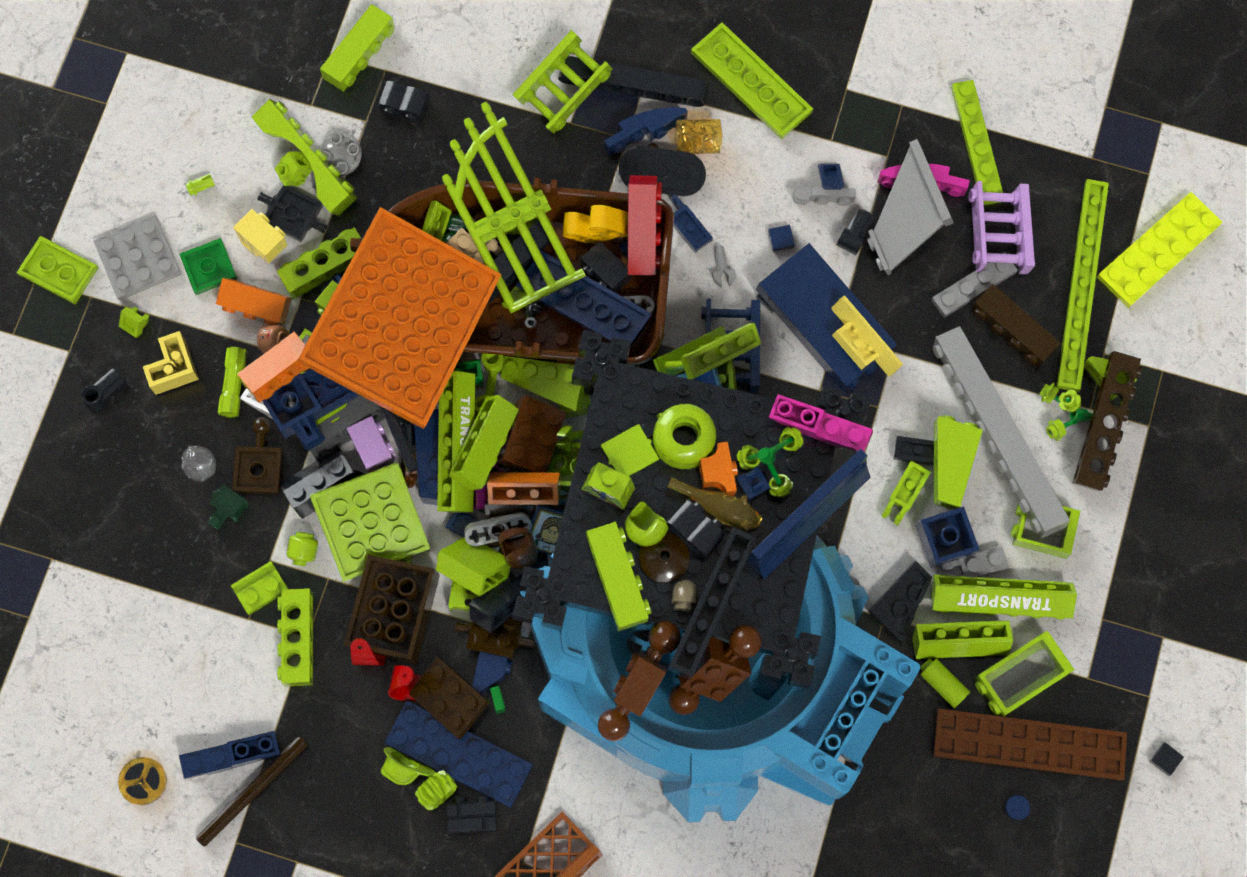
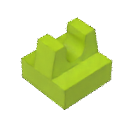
(132, 321)

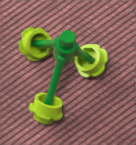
(1067, 402)
(750, 458)

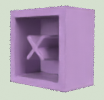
(370, 444)

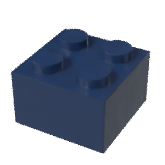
(947, 537)

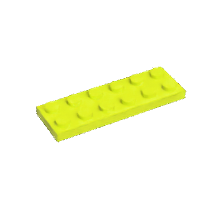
(1159, 249)

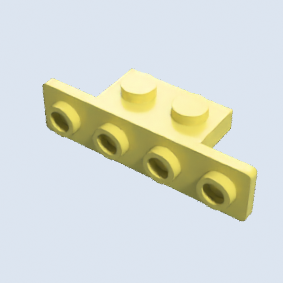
(861, 339)

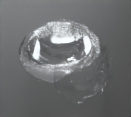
(198, 463)

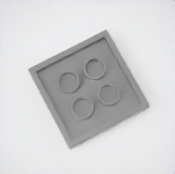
(137, 257)

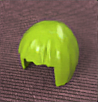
(645, 526)

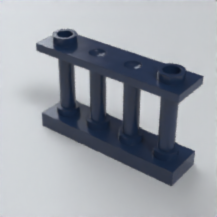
(752, 356)

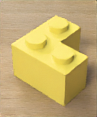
(259, 236)
(175, 369)

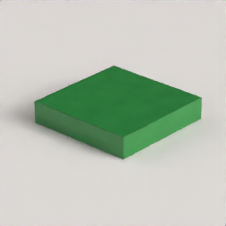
(207, 266)

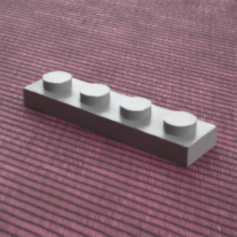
(972, 287)

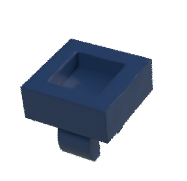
(752, 483)

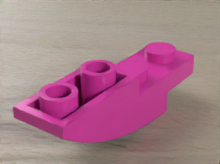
(952, 185)
(820, 425)

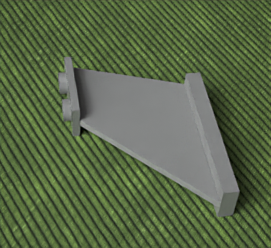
(910, 213)

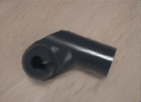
(530, 314)
(409, 430)

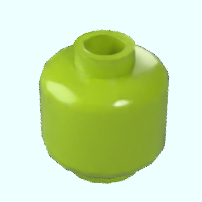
(302, 548)

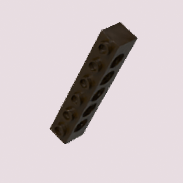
(1132, 369)

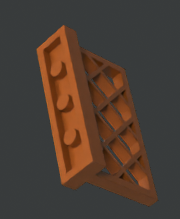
(574, 868)

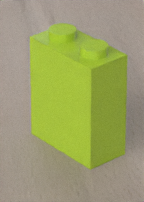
(473, 566)

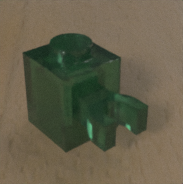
(227, 505)

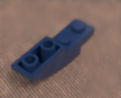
(651, 123)
(229, 755)

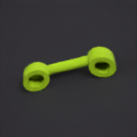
(493, 365)

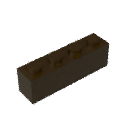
(1015, 326)

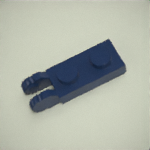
(689, 226)

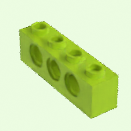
(317, 274)
(302, 673)

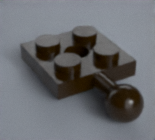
(249, 457)

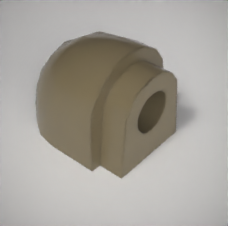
(685, 596)

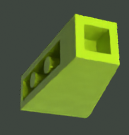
(953, 459)

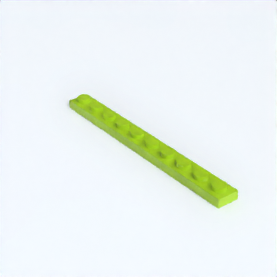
(1082, 285)

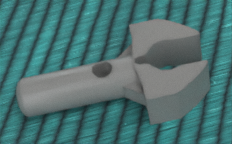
(722, 268)

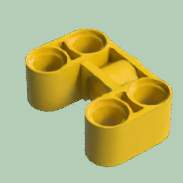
(601, 225)

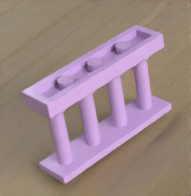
(1020, 218)

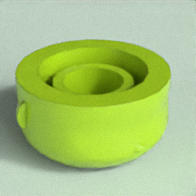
(680, 455)

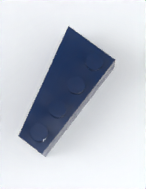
(427, 458)

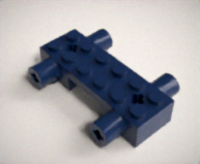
(313, 399)

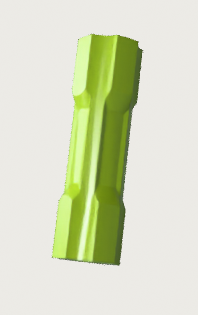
(230, 398)

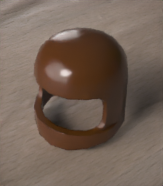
(521, 551)

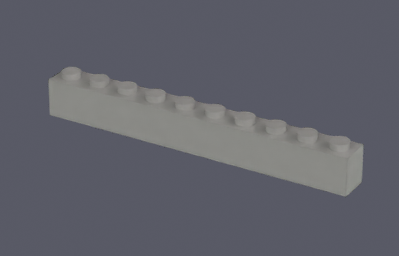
(1000, 432)

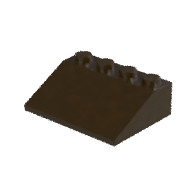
(393, 608)

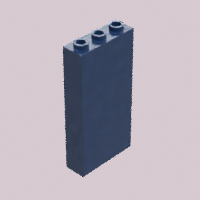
(803, 297)

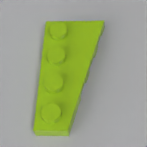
(545, 379)

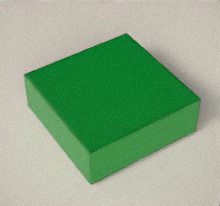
(498, 699)

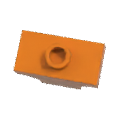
(719, 470)

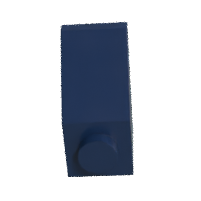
(490, 671)

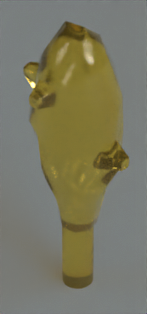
(723, 506)

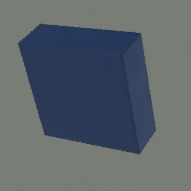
(781, 238)

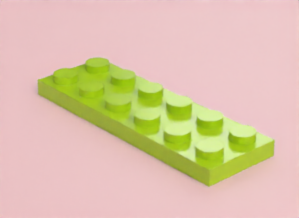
(751, 80)

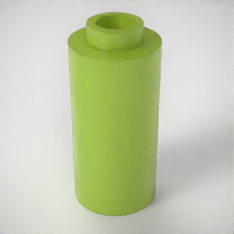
(944, 682)

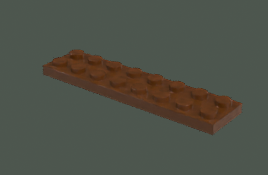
(1030, 744)

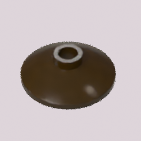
(665, 570)

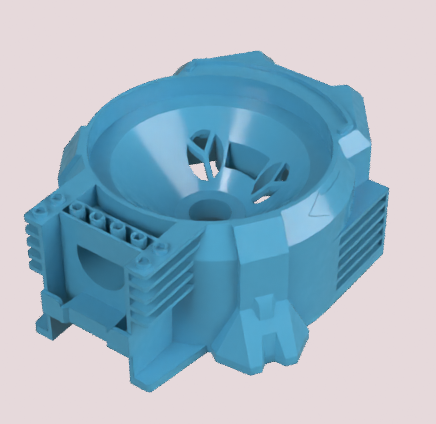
(761, 727)

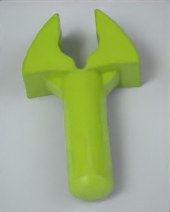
(569, 436)

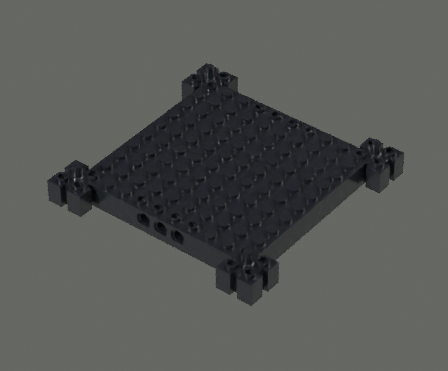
(635, 396)

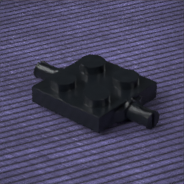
(293, 212)

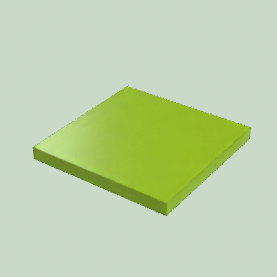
(369, 518)

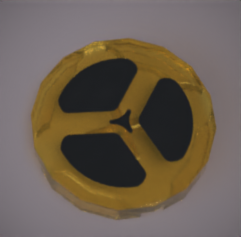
(142, 781)

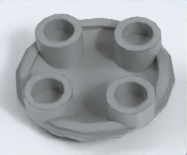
(343, 152)

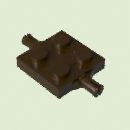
(499, 642)

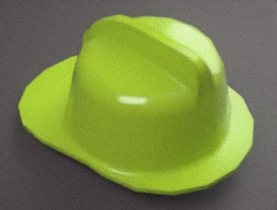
(403, 769)

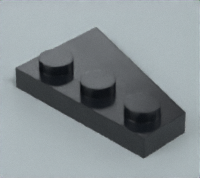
(900, 602)

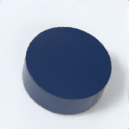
(1017, 807)

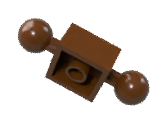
(719, 670)
(640, 684)

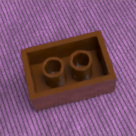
(531, 436)

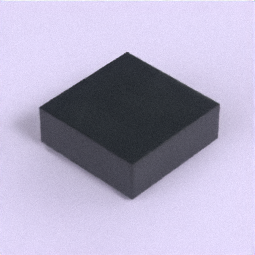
(1166, 759)

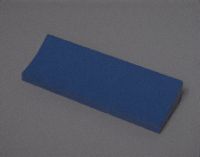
(810, 515)

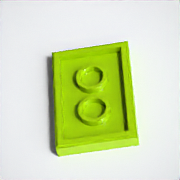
(57, 270)

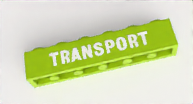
(455, 422)
(1003, 596)

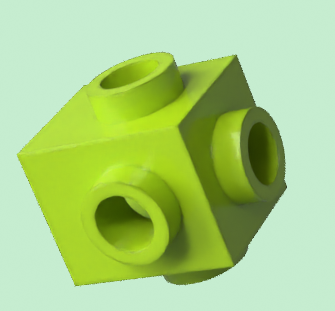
(293, 169)

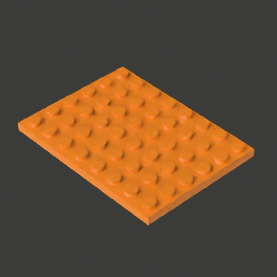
(400, 318)

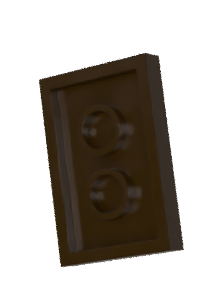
(449, 697)

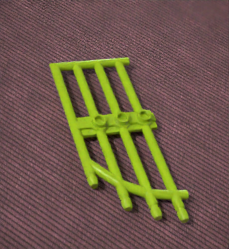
(508, 218)

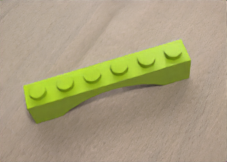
(331, 189)

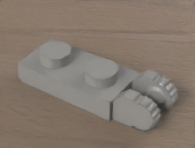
(820, 196)
(981, 563)

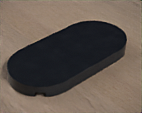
(677, 170)

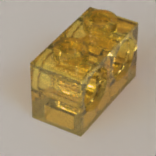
(698, 136)

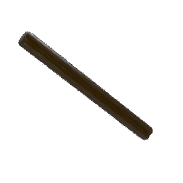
(251, 791)

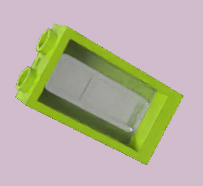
(1023, 674)

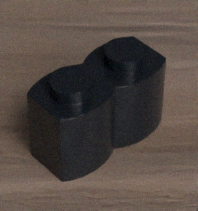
(403, 101)
(696, 529)

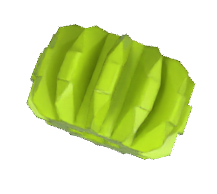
(436, 790)

